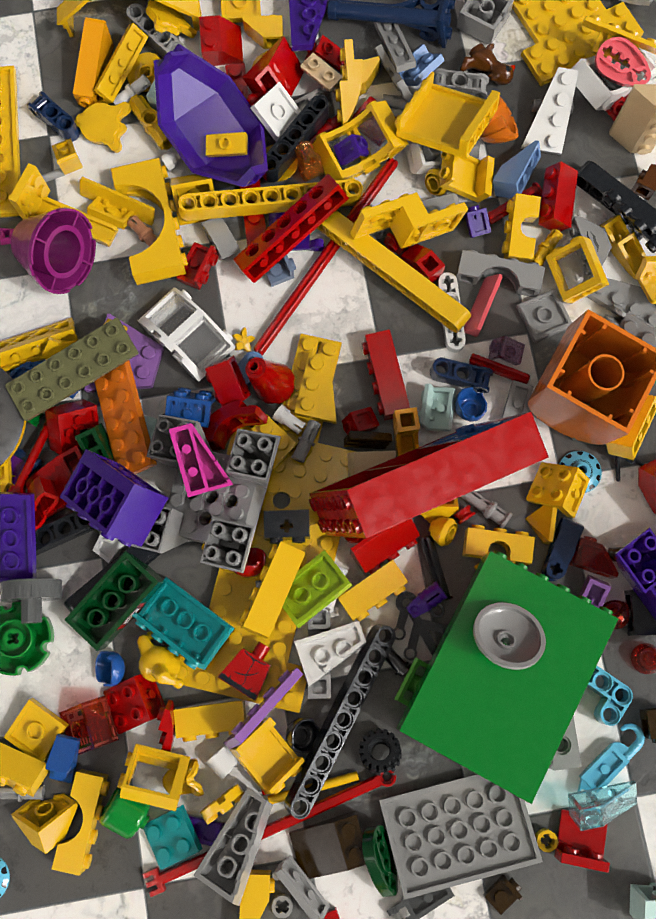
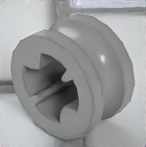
(282, 914)

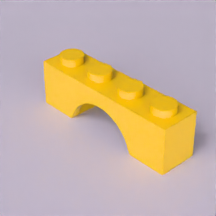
(88, 790)

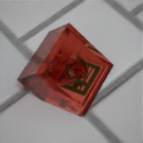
(91, 724)

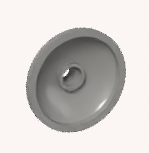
(514, 627)

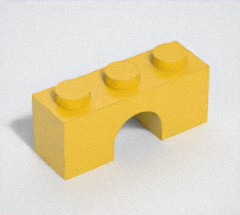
(520, 209)
(518, 546)

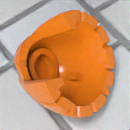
(501, 127)

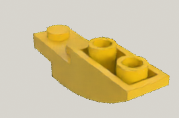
(350, 85)

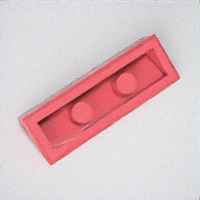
(482, 304)

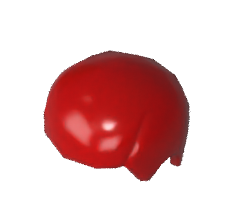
(254, 564)

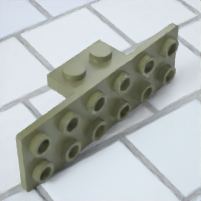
(71, 369)

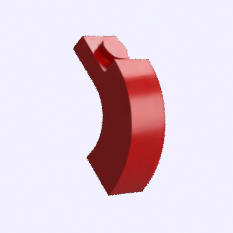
(229, 419)

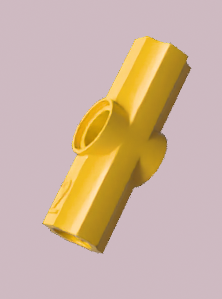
(148, 118)

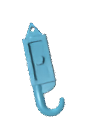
(611, 761)

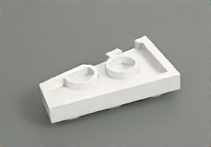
(328, 649)

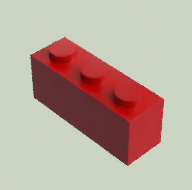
(558, 197)

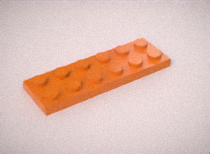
(124, 418)

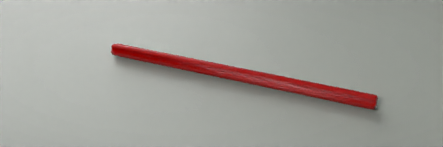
(322, 261)

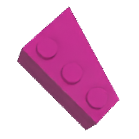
(196, 462)

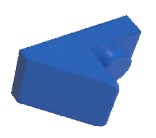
(63, 758)

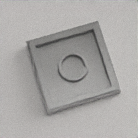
(544, 315)

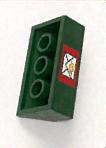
(114, 601)

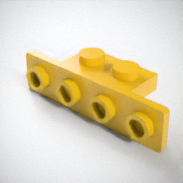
(613, 30)
(114, 206)

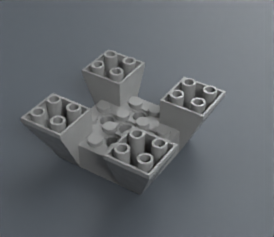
(187, 518)

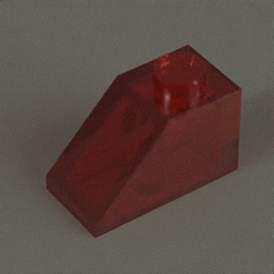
(593, 558)

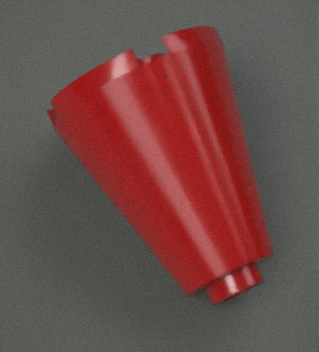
(270, 380)

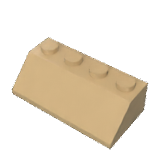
(637, 120)

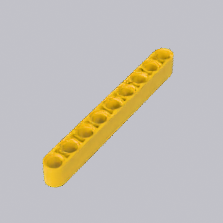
(258, 195)
(396, 273)

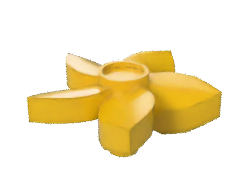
(243, 340)

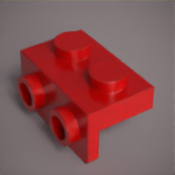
(200, 261)

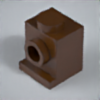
(646, 183)

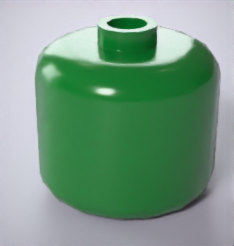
(124, 815)

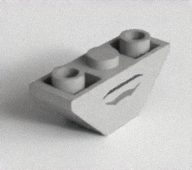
(599, 239)

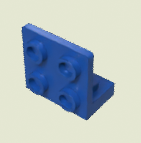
(190, 405)

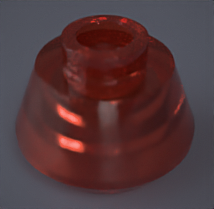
(620, 611)
(644, 658)

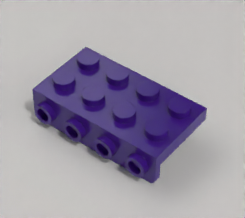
(17, 536)

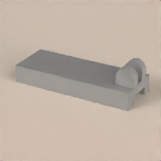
(301, 888)

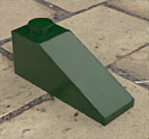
(95, 440)

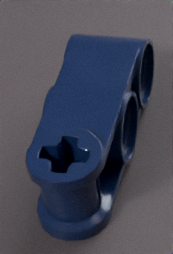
(54, 117)
(476, 376)
(562, 548)

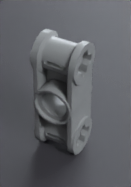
(469, 81)

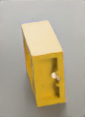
(587, 287)
(158, 758)

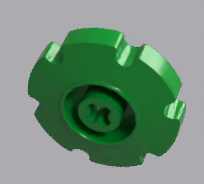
(32, 645)

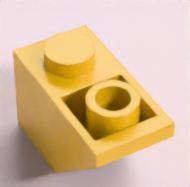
(264, 29)

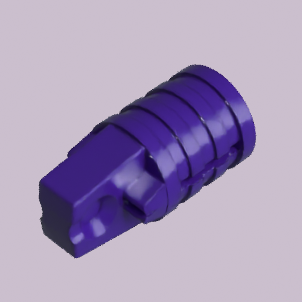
(426, 600)

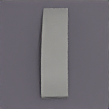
(321, 688)

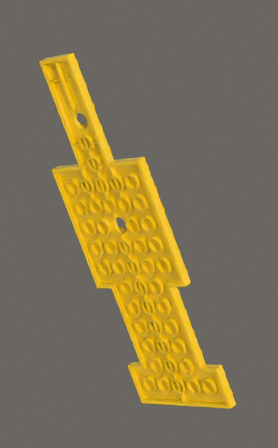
(232, 592)

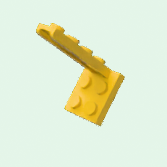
(31, 200)

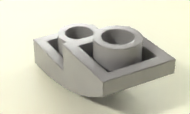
(221, 237)

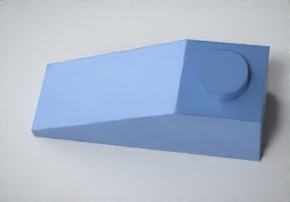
(516, 172)

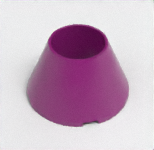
(55, 248)

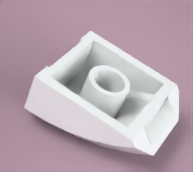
(422, 158)

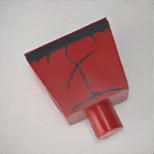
(248, 671)

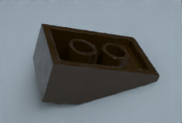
(329, 846)

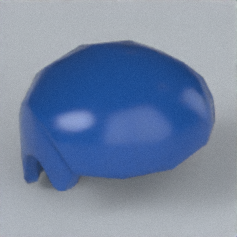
(470, 405)
(109, 668)

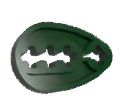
(380, 860)

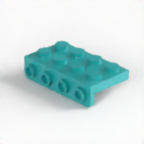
(184, 624)

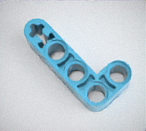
(608, 698)

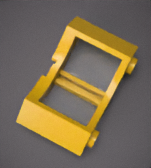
(378, 129)

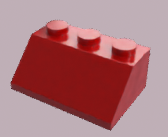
(384, 546)

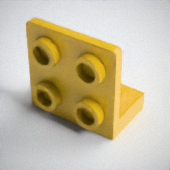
(558, 487)

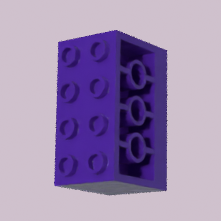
(113, 499)

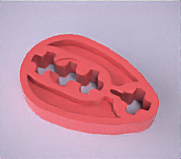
(626, 51)

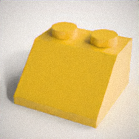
(190, 184)

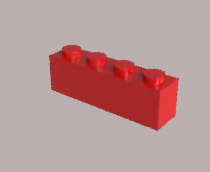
(386, 373)

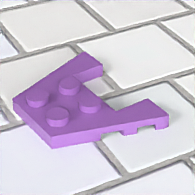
(143, 365)

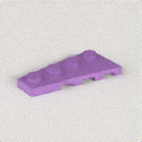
(259, 712)

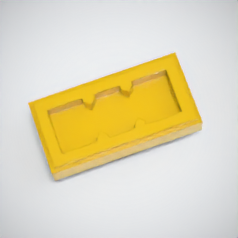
(226, 144)

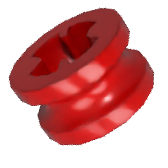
(464, 514)

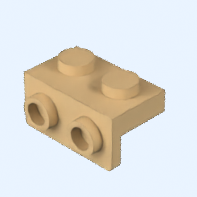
(321, 72)

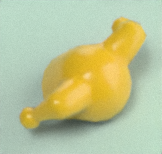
(158, 663)

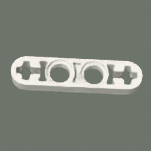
(454, 293)

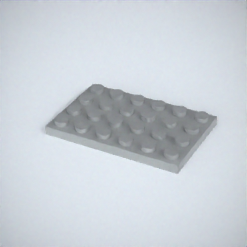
(457, 834)

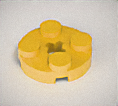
(222, 804)

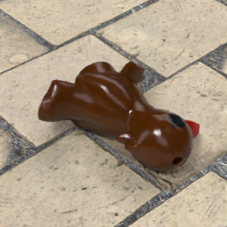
(484, 61)

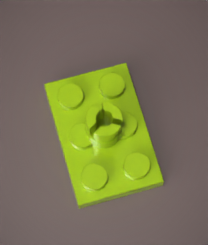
(314, 588)

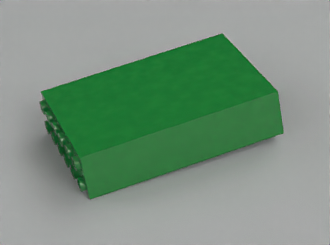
(498, 717)

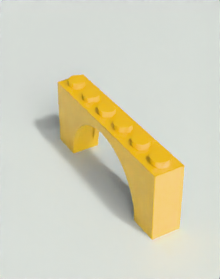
(164, 256)

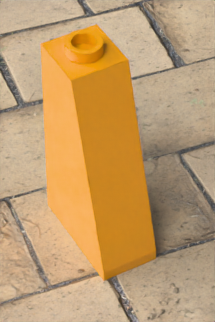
(93, 58)

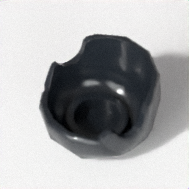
(302, 734)

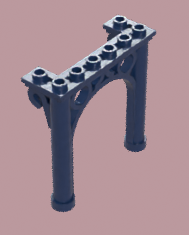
(430, 19)

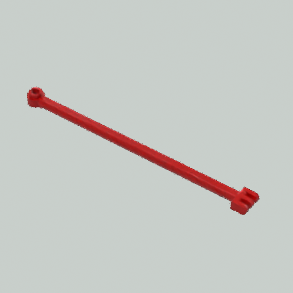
(272, 828)

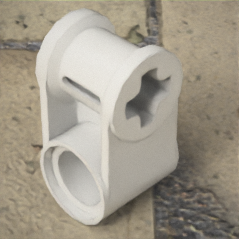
(222, 762)

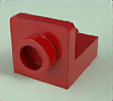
(360, 420)

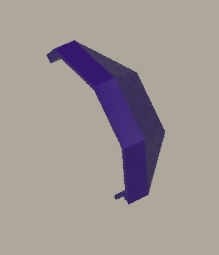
(203, 101)

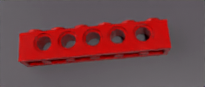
(291, 228)

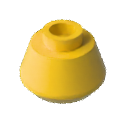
(432, 182)
(443, 530)

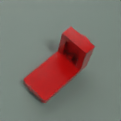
(327, 51)

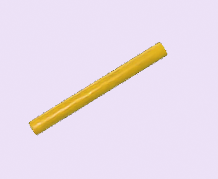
(329, 783)

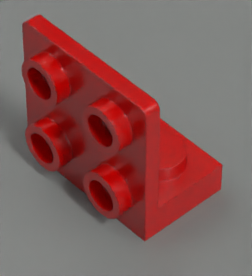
(133, 702)
(581, 847)

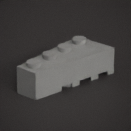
(235, 848)

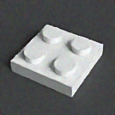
(276, 110)

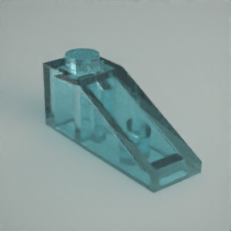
(601, 805)

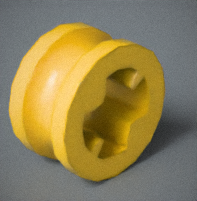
(552, 846)

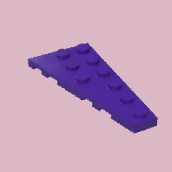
(305, 22)

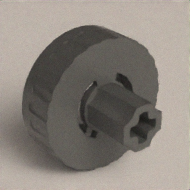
(31, 595)

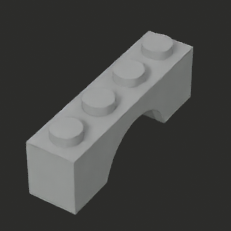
(524, 276)

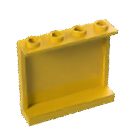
(445, 118)

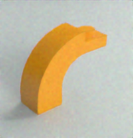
(406, 430)

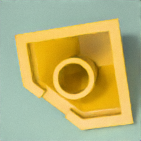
(46, 821)

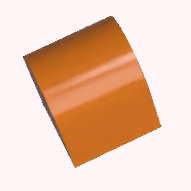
(595, 367)

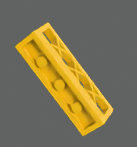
(120, 64)
(31, 344)

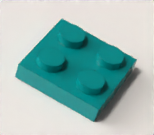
(172, 837)

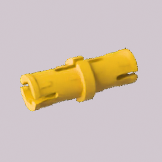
(547, 246)

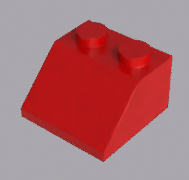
(220, 41)

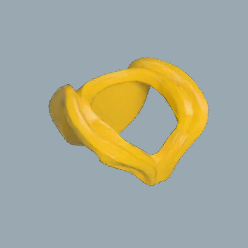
(190, 786)

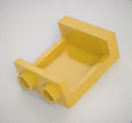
(467, 176)
(268, 757)

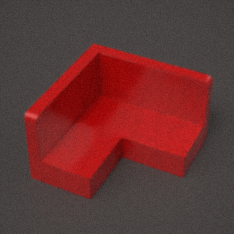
(66, 422)

